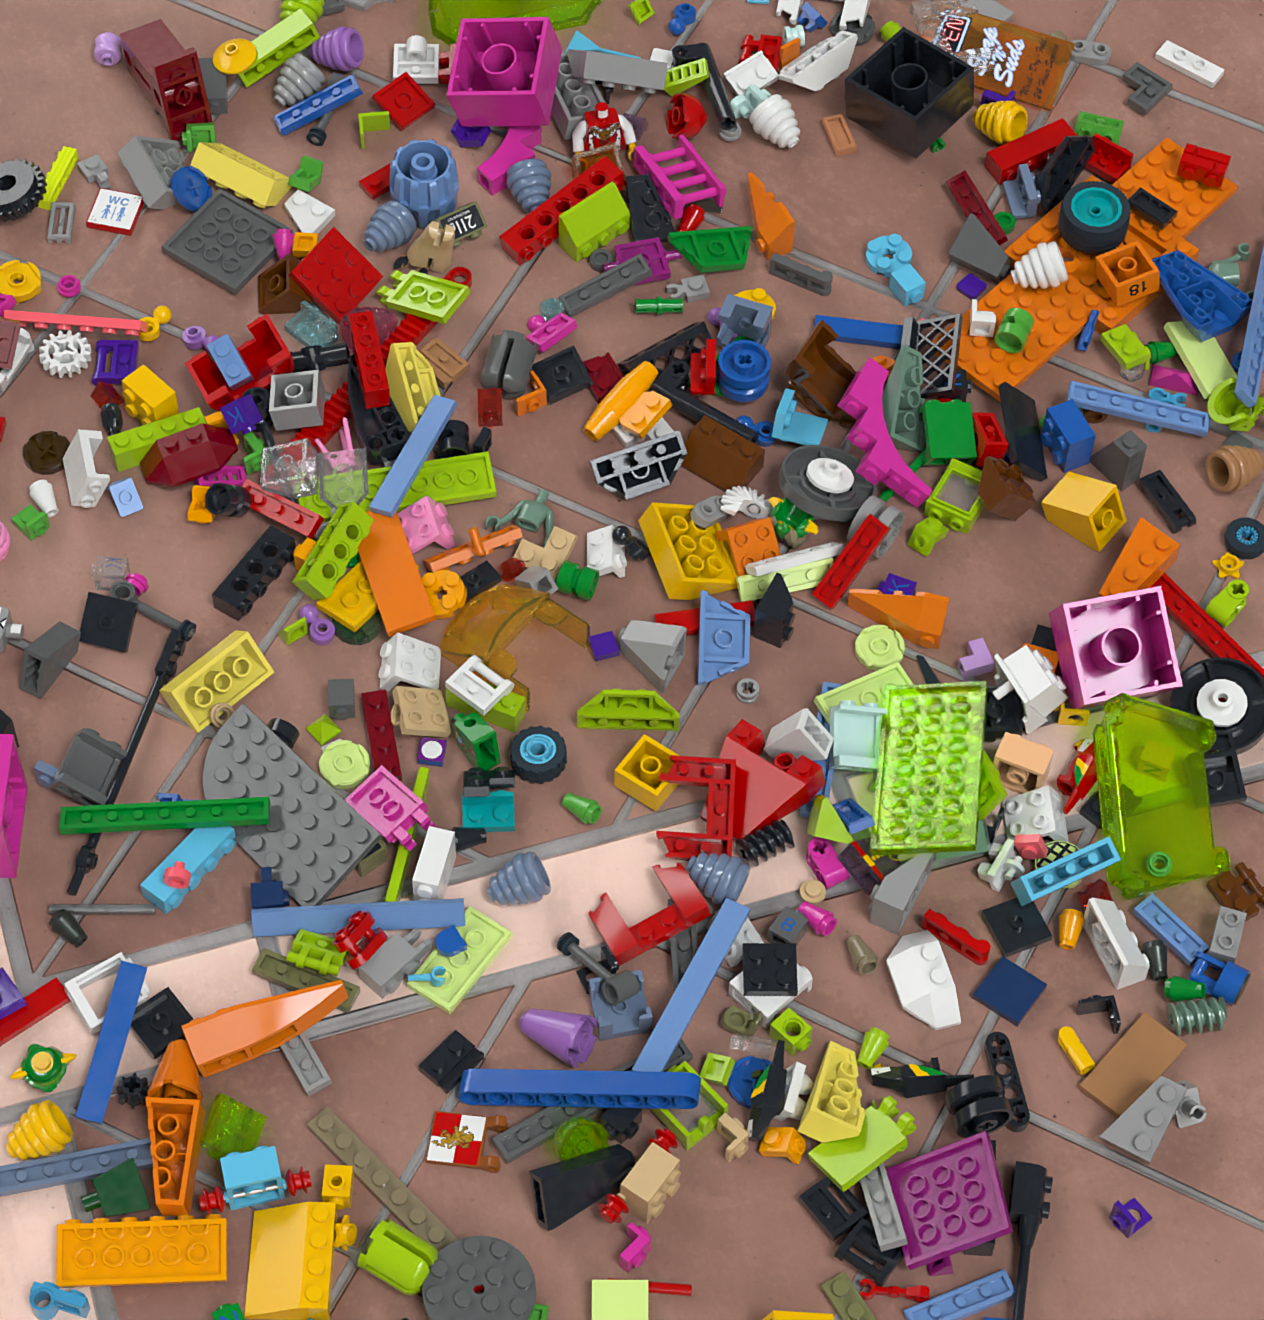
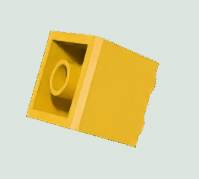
(1085, 509)

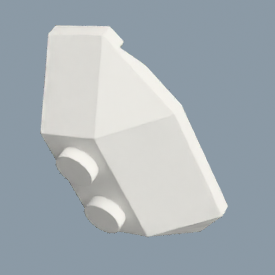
(821, 62)
(924, 980)

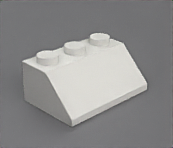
(1115, 943)

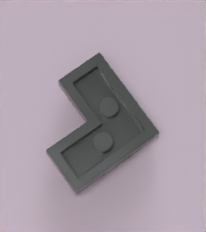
(1149, 86)

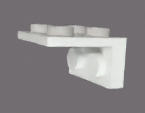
(1036, 813)

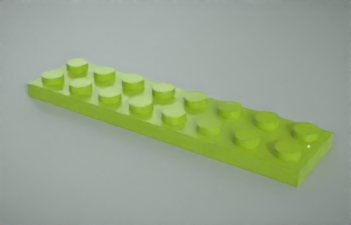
(443, 480)

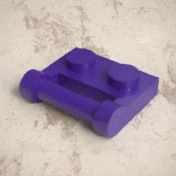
(123, 360)

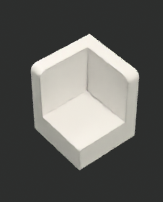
(981, 322)

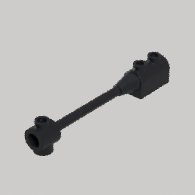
(1027, 1210)

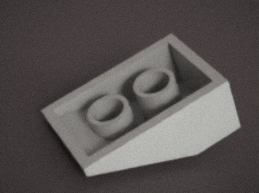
(899, 892)

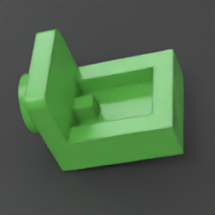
(198, 133)
(308, 175)
(254, 448)

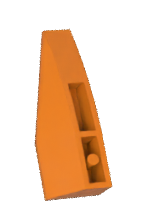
(258, 1026)

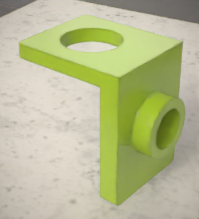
(373, 122)

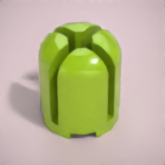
(398, 1257)

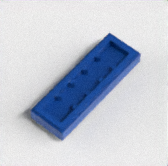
(853, 815)

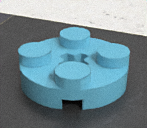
(887, 245)

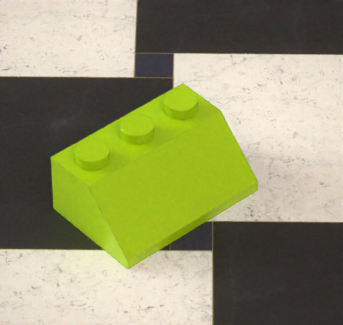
(593, 222)

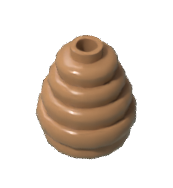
(1233, 467)

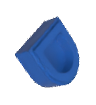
(450, 942)

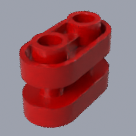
(348, 936)

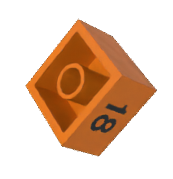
(1127, 273)

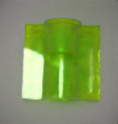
(231, 1128)

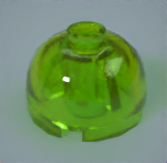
(578, 1137)

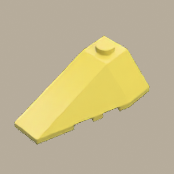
(834, 1101)

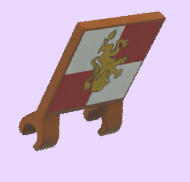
(461, 1139)

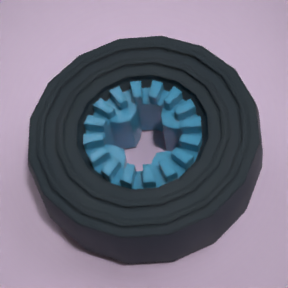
(1247, 528)

